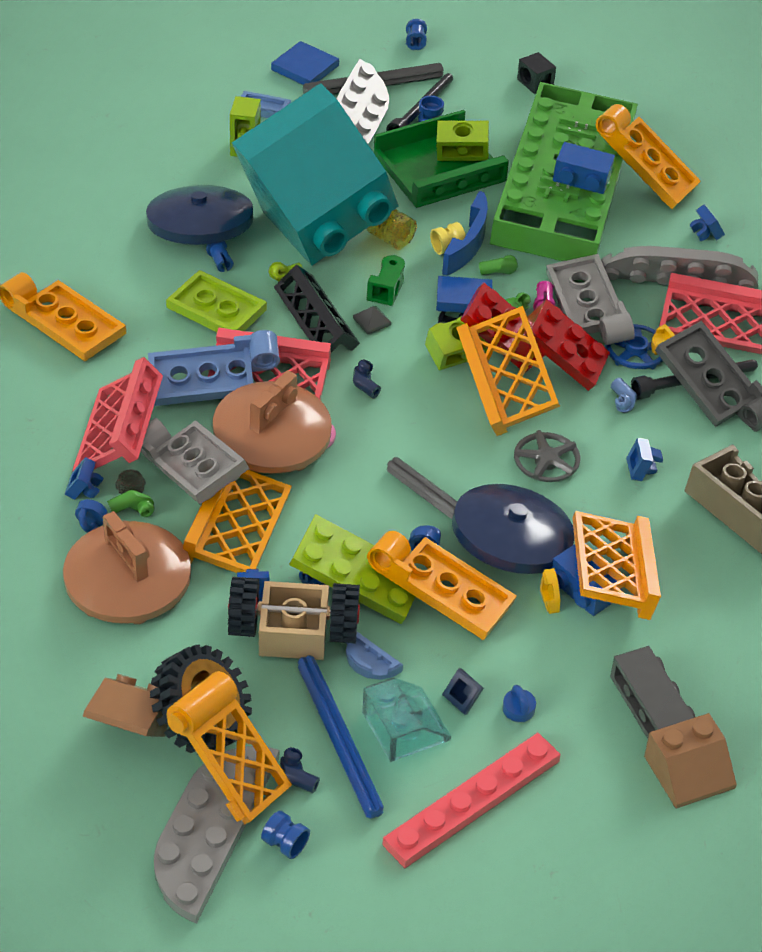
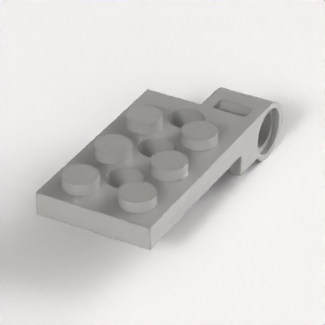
(614, 322)
(190, 456)

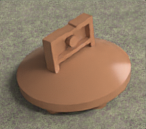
(274, 425)
(126, 571)

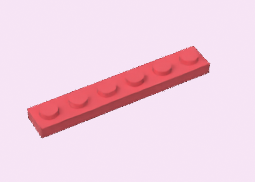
(470, 800)

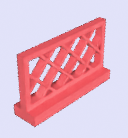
(721, 298)
(292, 351)
(122, 417)

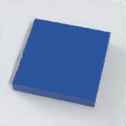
(305, 63)
(456, 292)

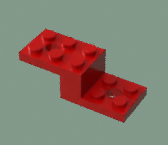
(554, 332)

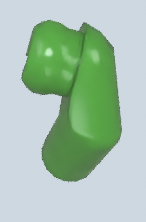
(503, 265)

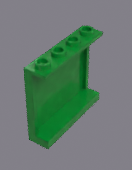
(412, 162)

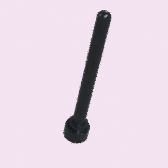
(414, 111)
(645, 386)

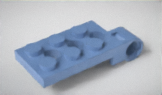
(250, 352)

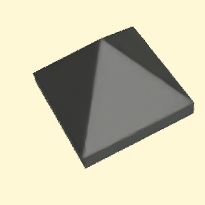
(372, 319)

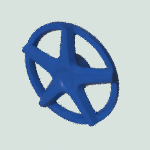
(635, 347)

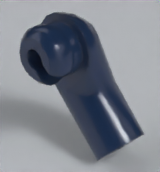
(362, 378)
(294, 771)

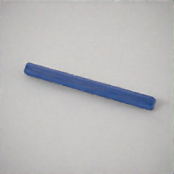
(340, 737)

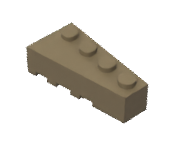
(729, 492)

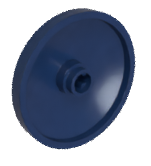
(199, 214)
(511, 528)

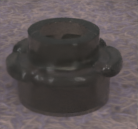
(130, 480)

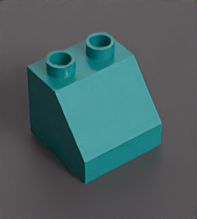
(315, 175)

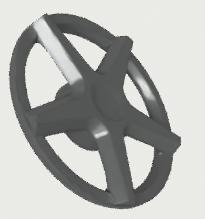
(547, 457)

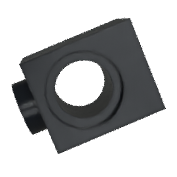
(534, 70)

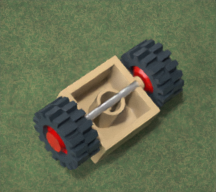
(293, 616)

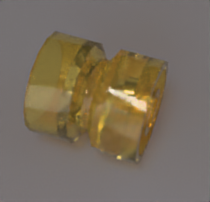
(395, 230)

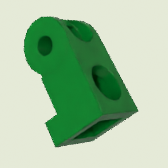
(387, 284)

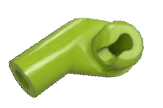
(278, 270)

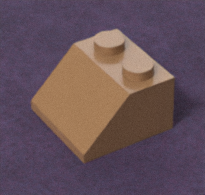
(125, 706)
(691, 760)

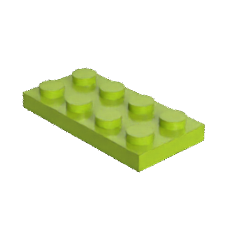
(341, 558)

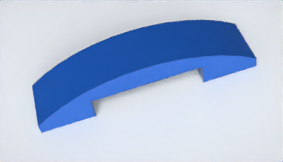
(462, 251)

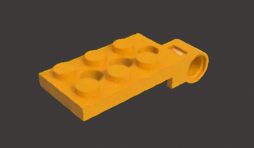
(613, 128)
(21, 297)
(394, 561)

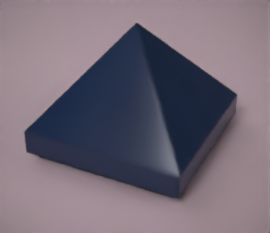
(462, 691)

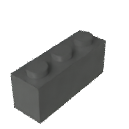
(648, 690)

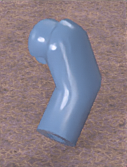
(627, 396)

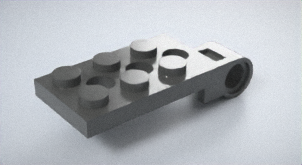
(716, 362)

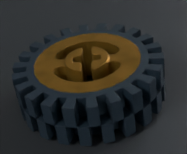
(183, 673)

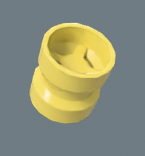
(442, 237)

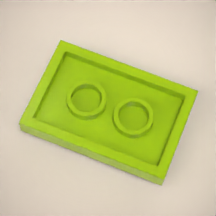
(215, 303)

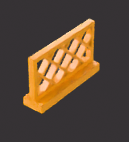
(488, 384)
(210, 514)
(639, 563)

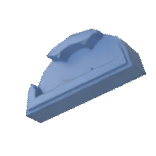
(371, 660)

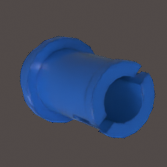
(220, 255)

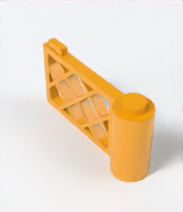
(198, 714)

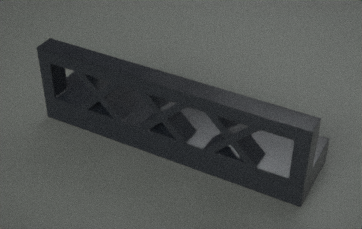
(308, 287)

